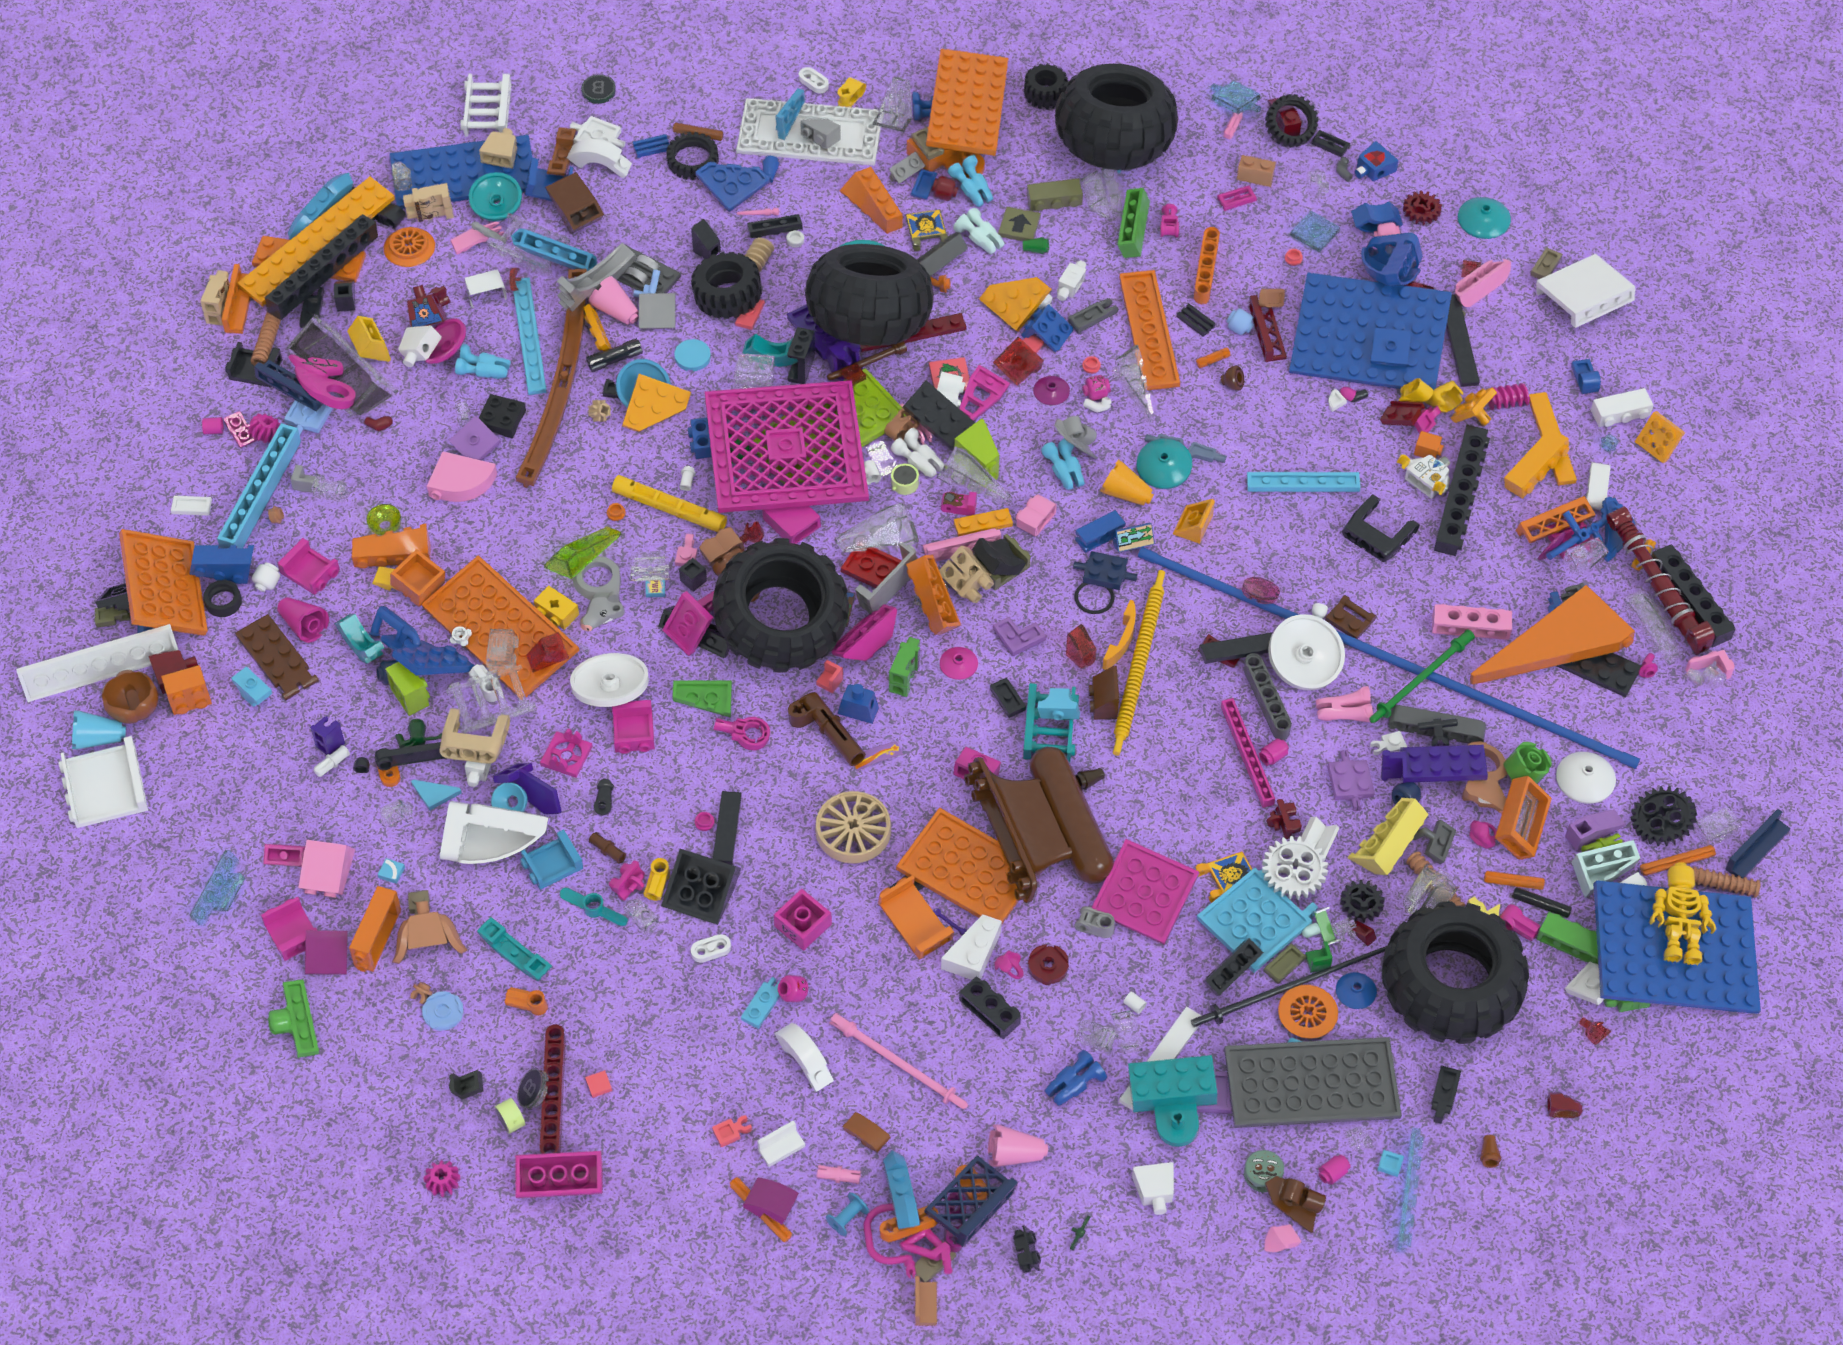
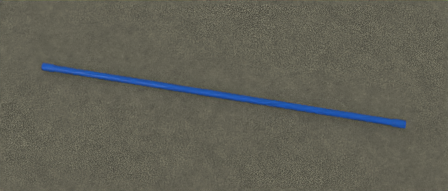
(1622, 757)

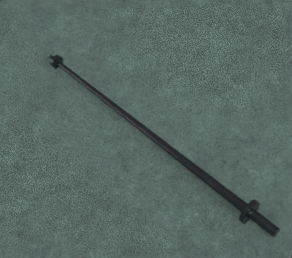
(1217, 1014)

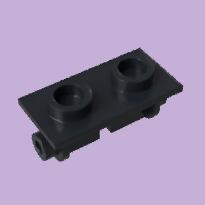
(1025, 1241)

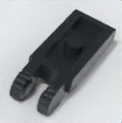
(311, 307)

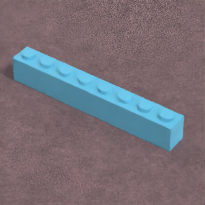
(260, 487)

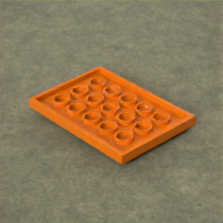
(161, 582)
(961, 866)

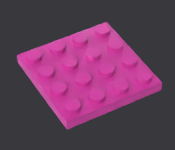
(1146, 891)

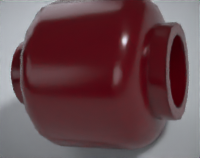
(944, 188)

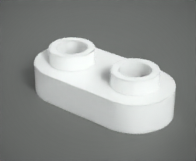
(815, 82)
(710, 948)

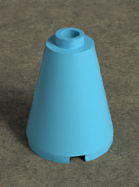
(95, 730)

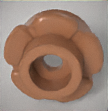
(275, 515)

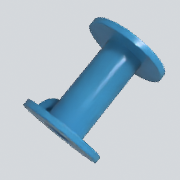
(838, 1223)

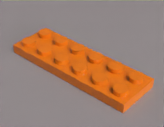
(269, 245)

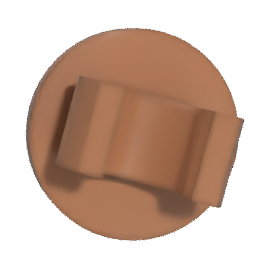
(423, 989)

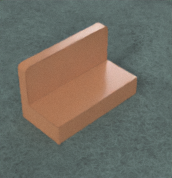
(925, 1303)

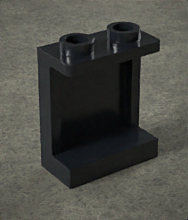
(803, 350)
(241, 368)

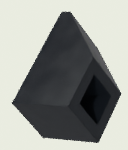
(704, 240)
(344, 295)

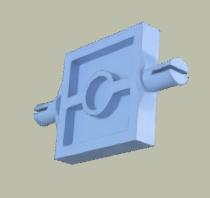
(306, 418)

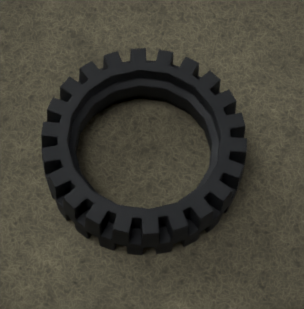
(1305, 107)
(688, 141)

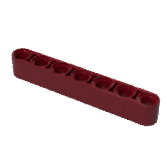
(554, 1084)

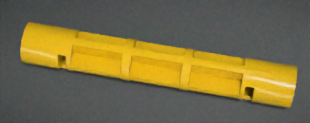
(669, 504)

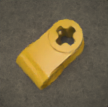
(850, 92)
(1415, 391)

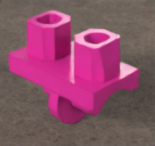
(629, 881)

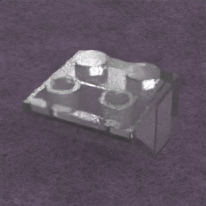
(754, 371)

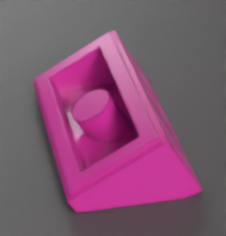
(283, 855)

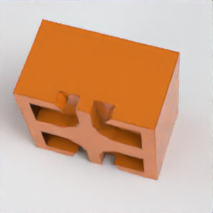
(417, 577)

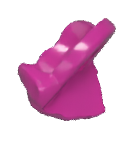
(1480, 834)
(1006, 962)

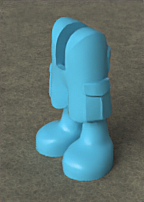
(972, 186)
(486, 364)
(1064, 468)

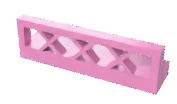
(946, 548)

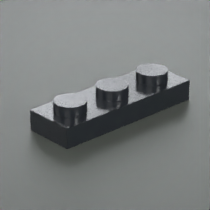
(774, 226)

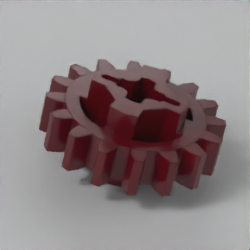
(1422, 207)

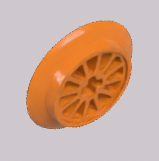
(422, 245)
(1311, 993)

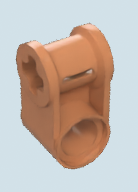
(900, 425)

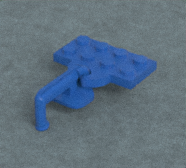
(414, 653)

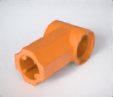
(525, 999)

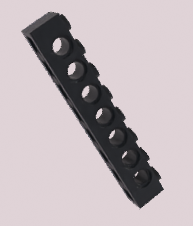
(321, 267)
(1461, 490)

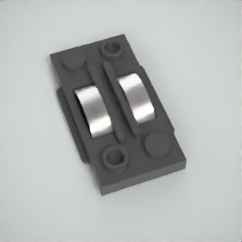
(641, 273)

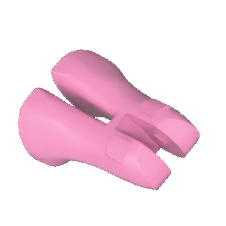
(1346, 707)

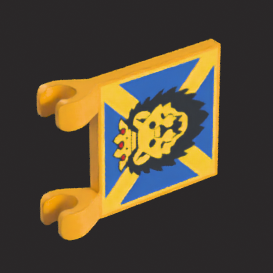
(1225, 872)

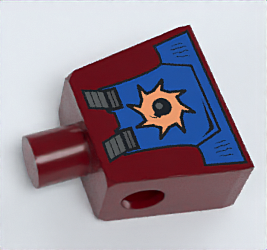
(424, 308)

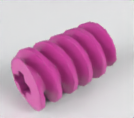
(1510, 395)

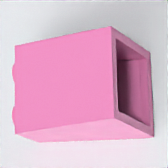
(325, 868)

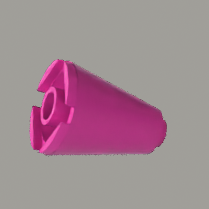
(303, 618)

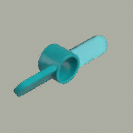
(582, 902)

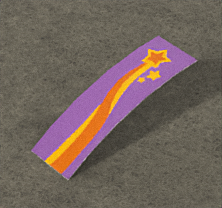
(879, 754)

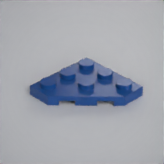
(731, 182)

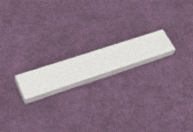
(1170, 1045)

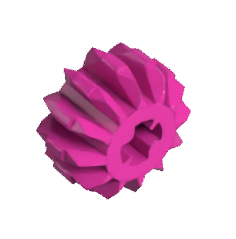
(263, 427)
(450, 1179)

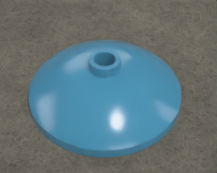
(628, 375)

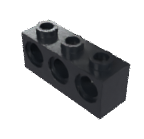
(1233, 967)
(991, 1017)

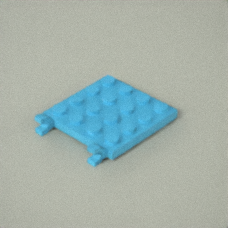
(1256, 913)

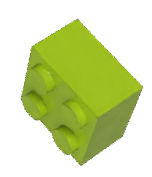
(408, 688)

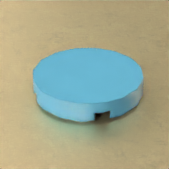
(692, 355)

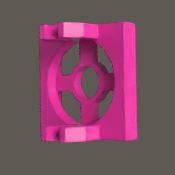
(562, 766)

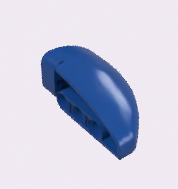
(1393, 264)

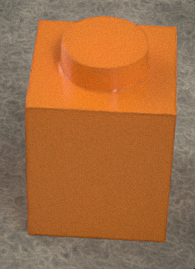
(1428, 445)

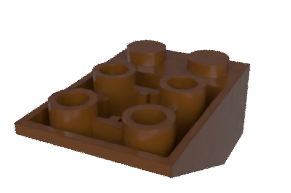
(574, 202)

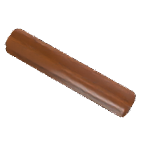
(684, 128)

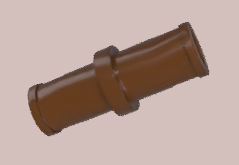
(607, 847)

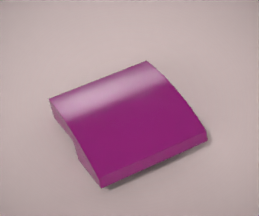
(326, 952)
(770, 1198)

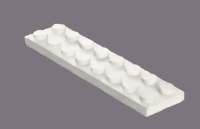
(94, 663)

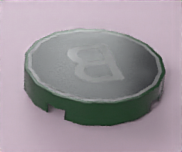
(598, 89)

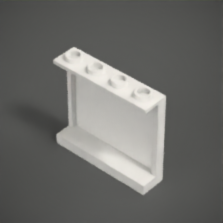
(1587, 289)
(103, 784)

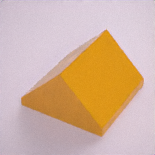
(1195, 520)

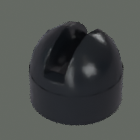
(361, 765)

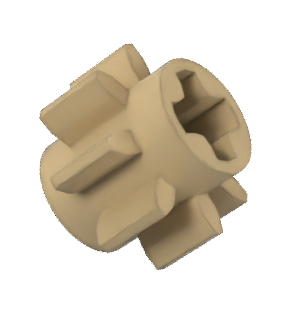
(599, 410)

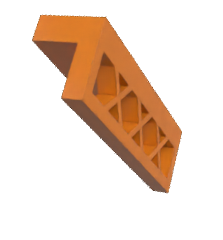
(236, 304)
(1554, 515)

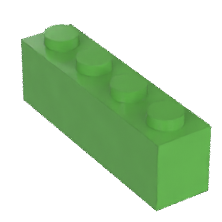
(1133, 223)
(1569, 938)

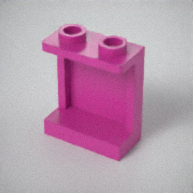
(308, 567)
(633, 727)

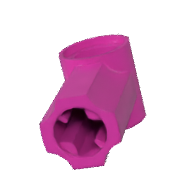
(1519, 923)

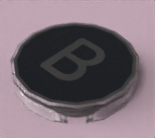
(532, 1088)

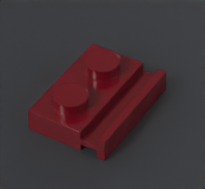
(1402, 413)

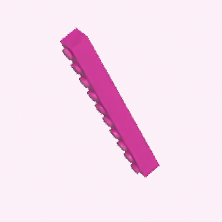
(1248, 753)

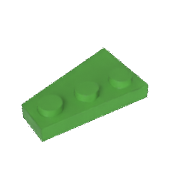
(705, 694)

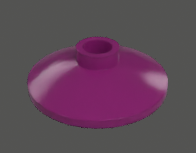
(1049, 395)
(1555, 543)

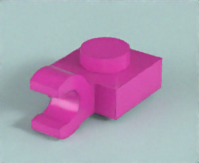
(1426, 419)

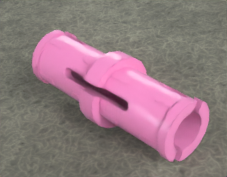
(838, 1174)

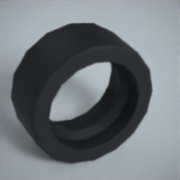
(222, 610)

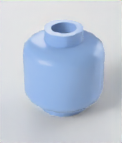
(1240, 321)

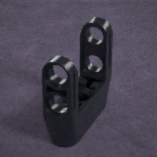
(1373, 540)

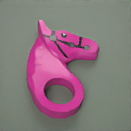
(314, 375)

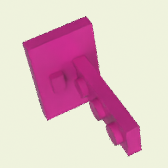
(689, 621)

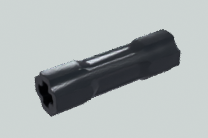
(602, 359)

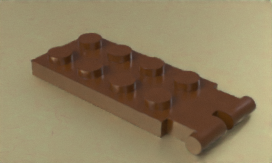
(276, 656)

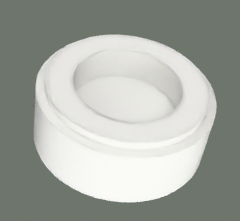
(795, 238)

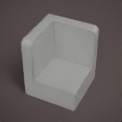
(301, 481)

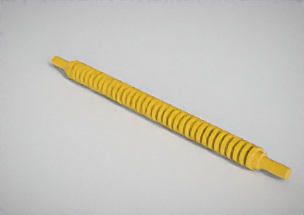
(1138, 663)

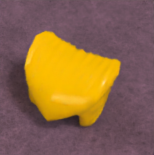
(1446, 397)

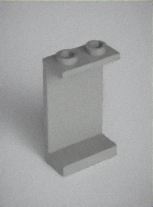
(890, 585)

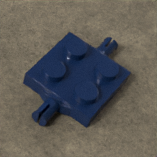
(1105, 570)

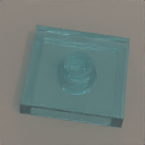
(1315, 231)

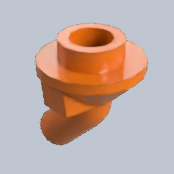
(943, 283)

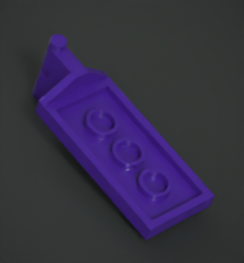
(1435, 764)

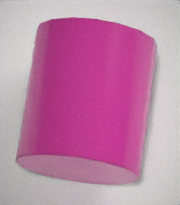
(212, 425)

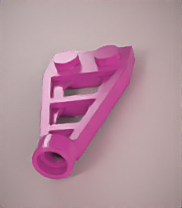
(990, 383)

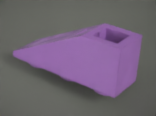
(1593, 826)

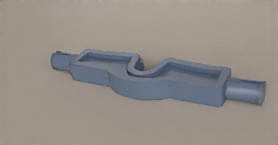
(1196, 450)

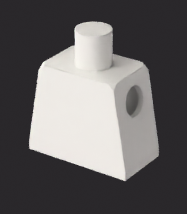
(418, 344)
(1155, 1185)

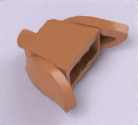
(426, 930)

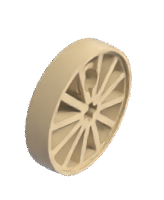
(853, 827)

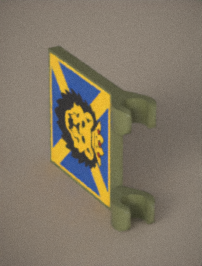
(925, 226)

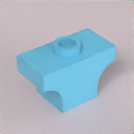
(251, 687)
(1058, 705)

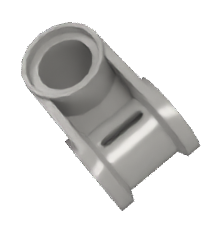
(1093, 922)

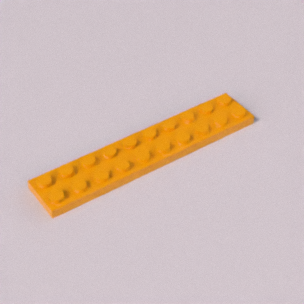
(365, 199)

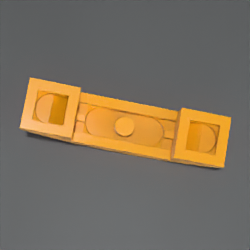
(1114, 652)

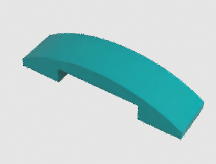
(513, 951)

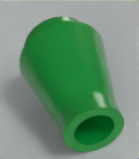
(1036, 245)

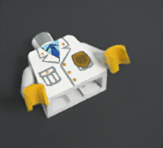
(1427, 473)

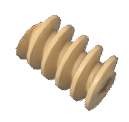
(760, 251)

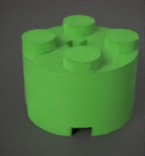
(1528, 761)

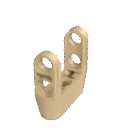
(472, 747)

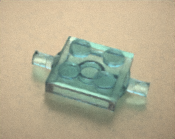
(1236, 97)

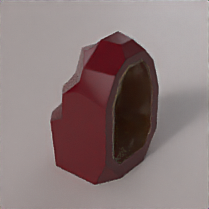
(1563, 1106)

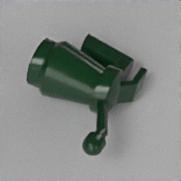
(417, 735)

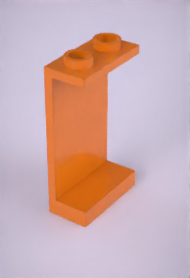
(914, 918)

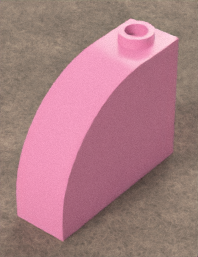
(460, 478)

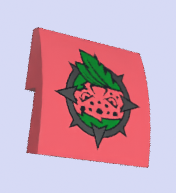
(952, 366)

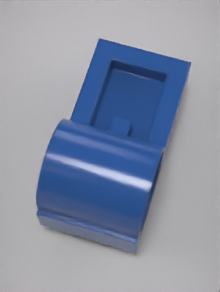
(1587, 379)

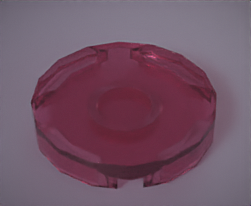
(1260, 589)

